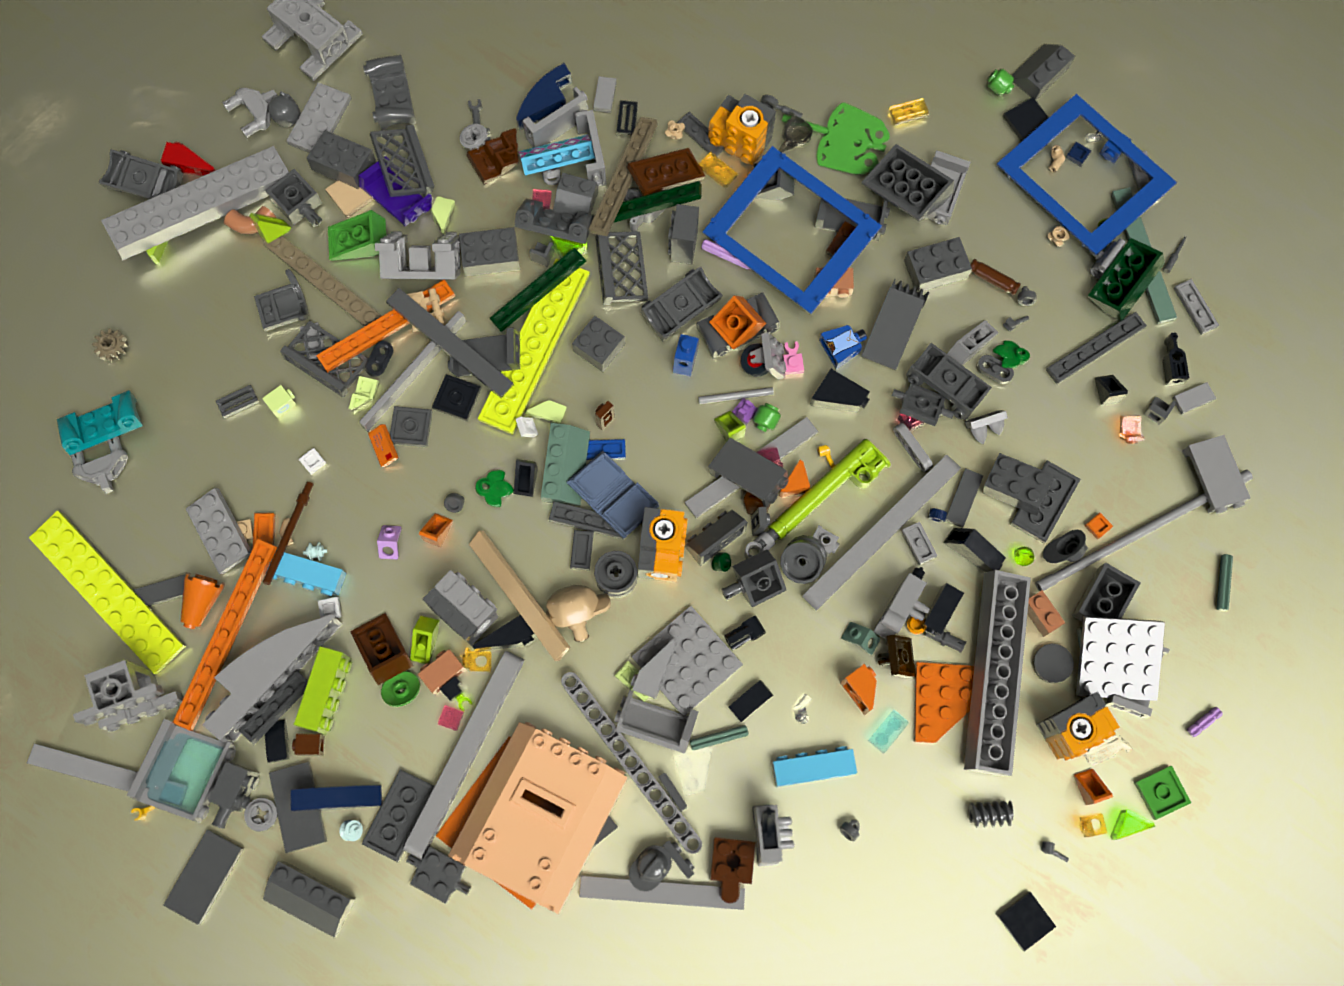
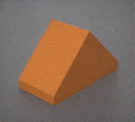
(797, 483)
(436, 530)
(1092, 787)

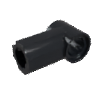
(749, 630)

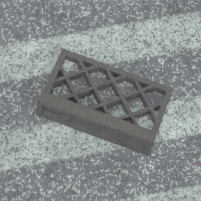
(416, 158)
(606, 271)
(312, 367)

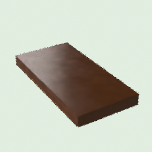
(666, 171)

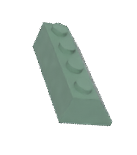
(564, 458)

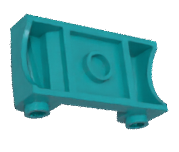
(100, 424)

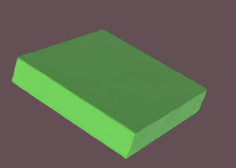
(1162, 792)

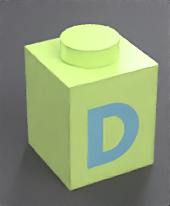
(279, 401)

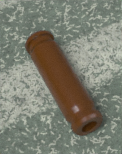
(994, 277)

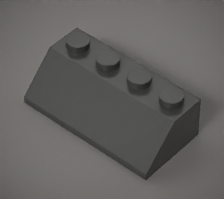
(307, 898)

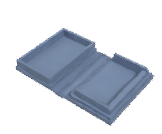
(612, 494)

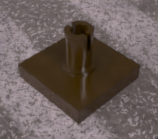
(899, 657)

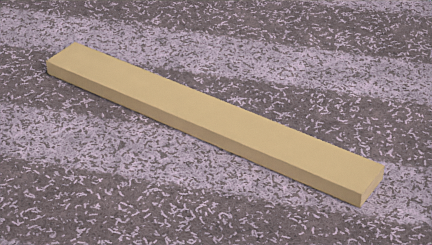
(519, 596)

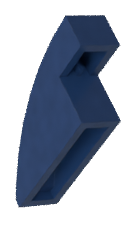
(545, 96)
(336, 798)

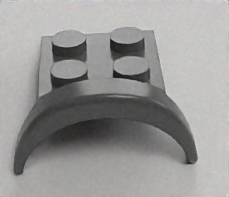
(282, 305)

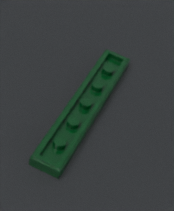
(659, 201)
(538, 289)

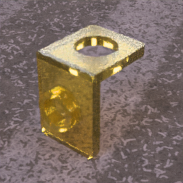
(469, 661)
(1087, 828)

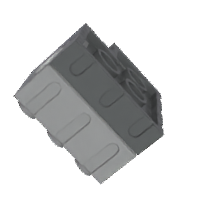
(461, 606)

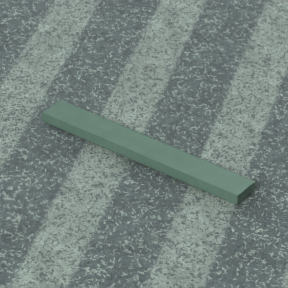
(1157, 290)

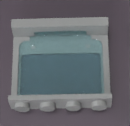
(181, 771)

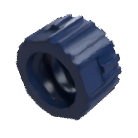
(937, 515)

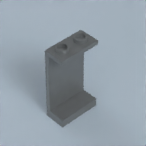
(832, 219)
(499, 351)
(749, 471)

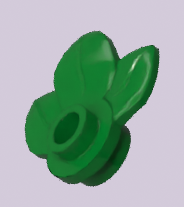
(1012, 354)
(497, 488)

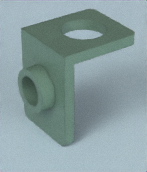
(860, 636)

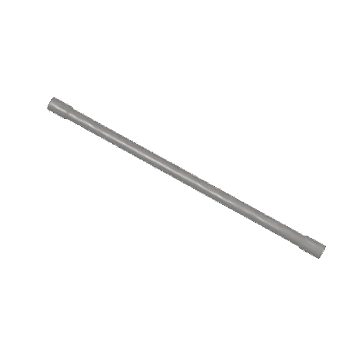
(1052, 579)

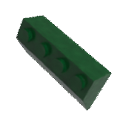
(1127, 278)

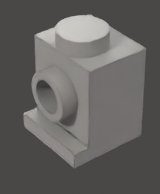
(832, 546)

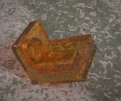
(1131, 429)

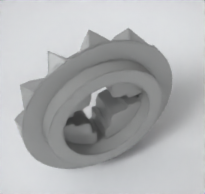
(466, 136)
(253, 809)

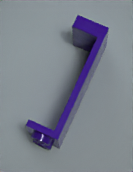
(403, 208)

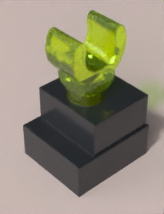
(452, 692)

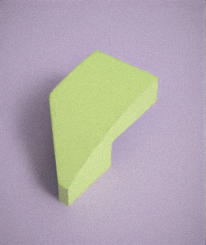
(441, 212)
(364, 392)
(549, 411)

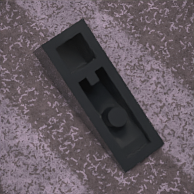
(508, 636)

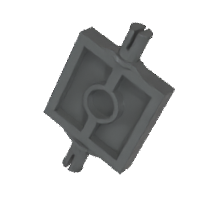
(922, 404)
(438, 875)

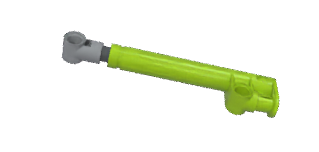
(859, 461)

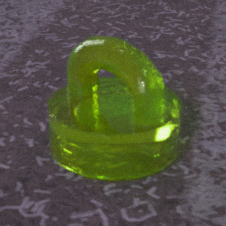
(1024, 556)

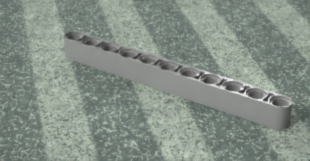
(881, 532)
(628, 752)
(463, 755)

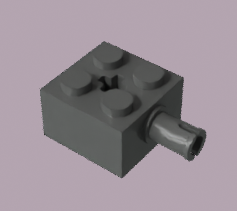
(295, 198)
(756, 579)
(232, 791)

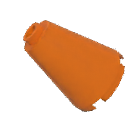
(198, 599)

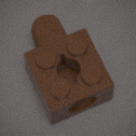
(732, 865)

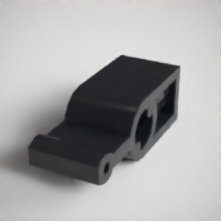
(1175, 370)

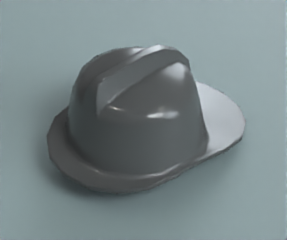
(1067, 547)
(650, 868)

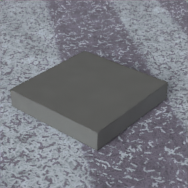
(410, 426)

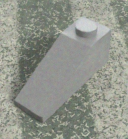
(972, 342)
(652, 674)

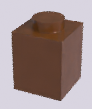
(308, 745)

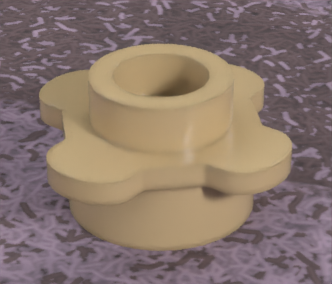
(674, 134)
(1058, 231)

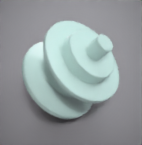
(315, 551)
(351, 830)

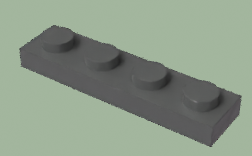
(581, 519)
(274, 708)

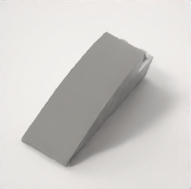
(263, 671)

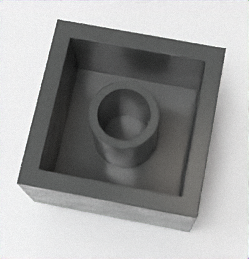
(598, 343)

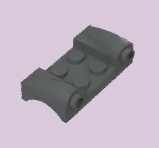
(390, 91)
(139, 175)
(546, 221)
(680, 303)
(716, 343)
(949, 380)

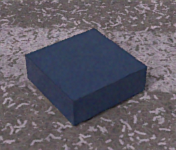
(1078, 154)

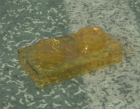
(718, 170)

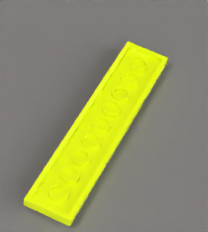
(537, 344)
(107, 592)

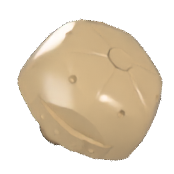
(574, 606)

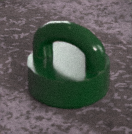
(721, 562)

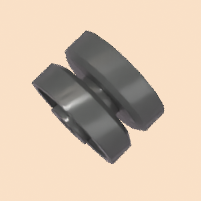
(619, 563)
(805, 569)

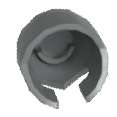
(284, 110)

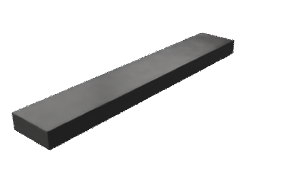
(1096, 348)

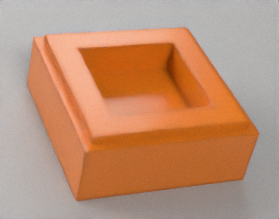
(1098, 526)

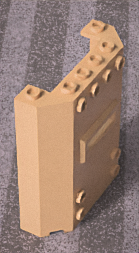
(525, 843)

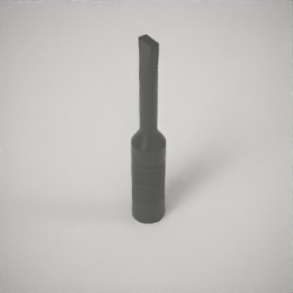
(1173, 258)

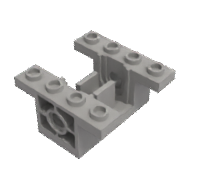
(320, 31)
(393, 257)
(123, 696)

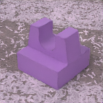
(745, 411)

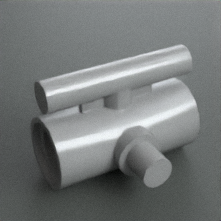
(1105, 258)

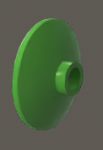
(400, 689)

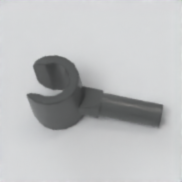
(1010, 324)
(1048, 848)

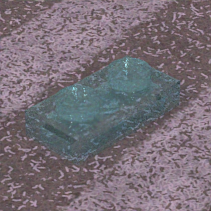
(888, 731)

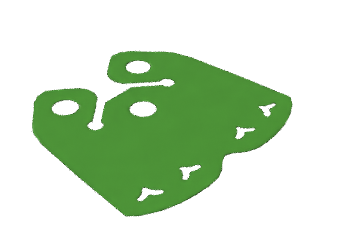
(842, 136)

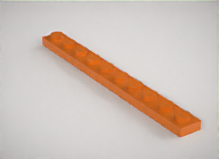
(224, 635)

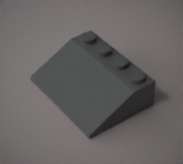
(909, 183)

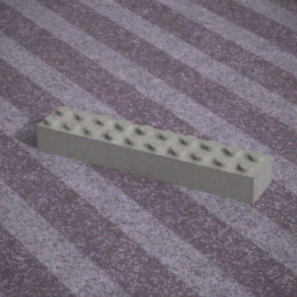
(194, 203)
(997, 673)

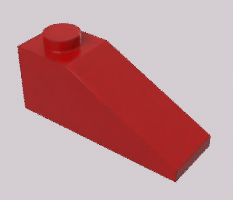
(185, 159)

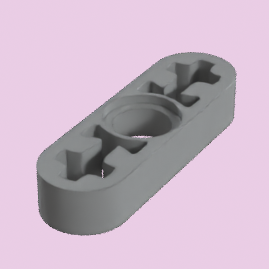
(912, 447)

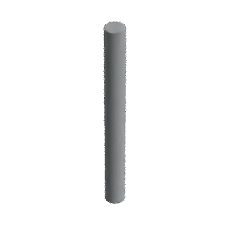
(736, 395)

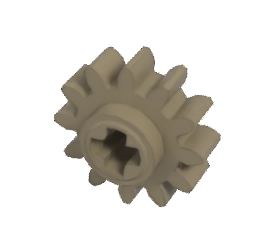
(103, 346)

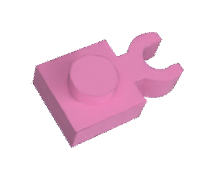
(793, 361)

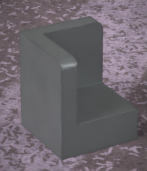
(542, 253)
(1159, 410)

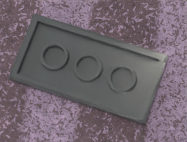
(893, 328)
(1052, 507)
(398, 815)
(297, 828)
(203, 877)

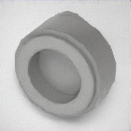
(551, 173)

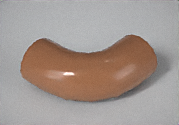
(242, 223)

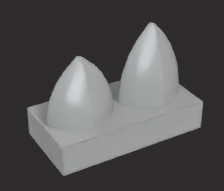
(979, 424)

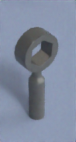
(772, 102)

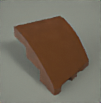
(495, 156)

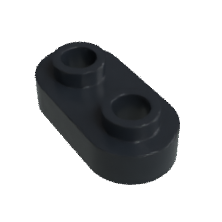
(379, 359)

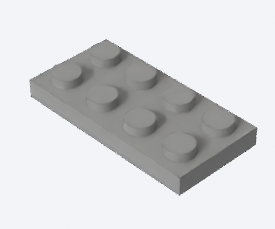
(320, 114)
(219, 531)

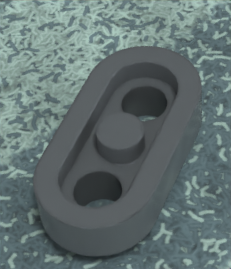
(994, 369)

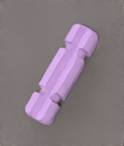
(1204, 722)

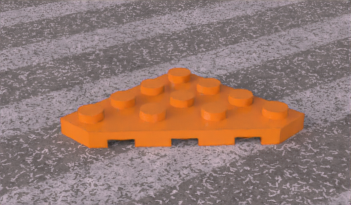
(940, 698)

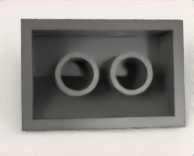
(1043, 69)
(716, 536)

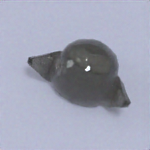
(795, 133)

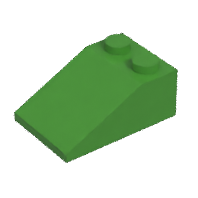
(356, 236)

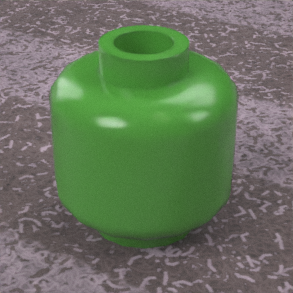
(1000, 82)
(766, 417)

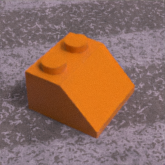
(737, 322)
(861, 687)

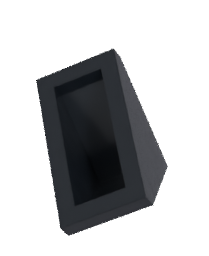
(1110, 389)
(525, 477)

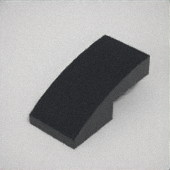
(750, 701)
(276, 742)

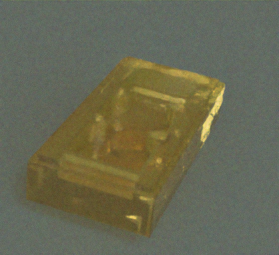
(909, 111)

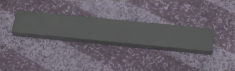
(449, 343)

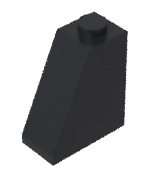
(840, 393)
(975, 548)
(942, 609)

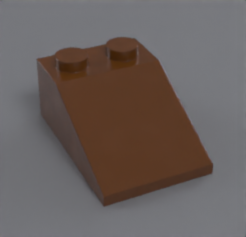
(381, 649)

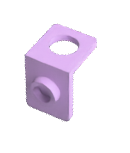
(388, 538)

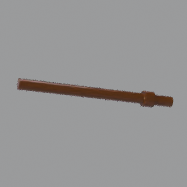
(302, 500)

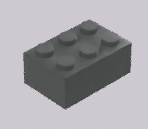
(340, 158)
(683, 234)
(489, 251)
(938, 264)
(1018, 484)
(1107, 594)

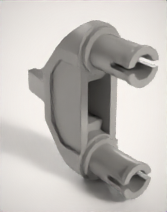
(257, 105)
(101, 470)

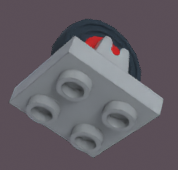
(764, 358)

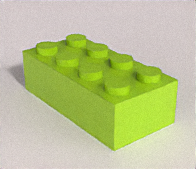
(323, 691)

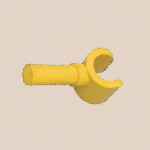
(825, 451)
(143, 812)

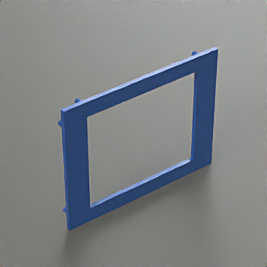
(1125, 215)
(837, 265)

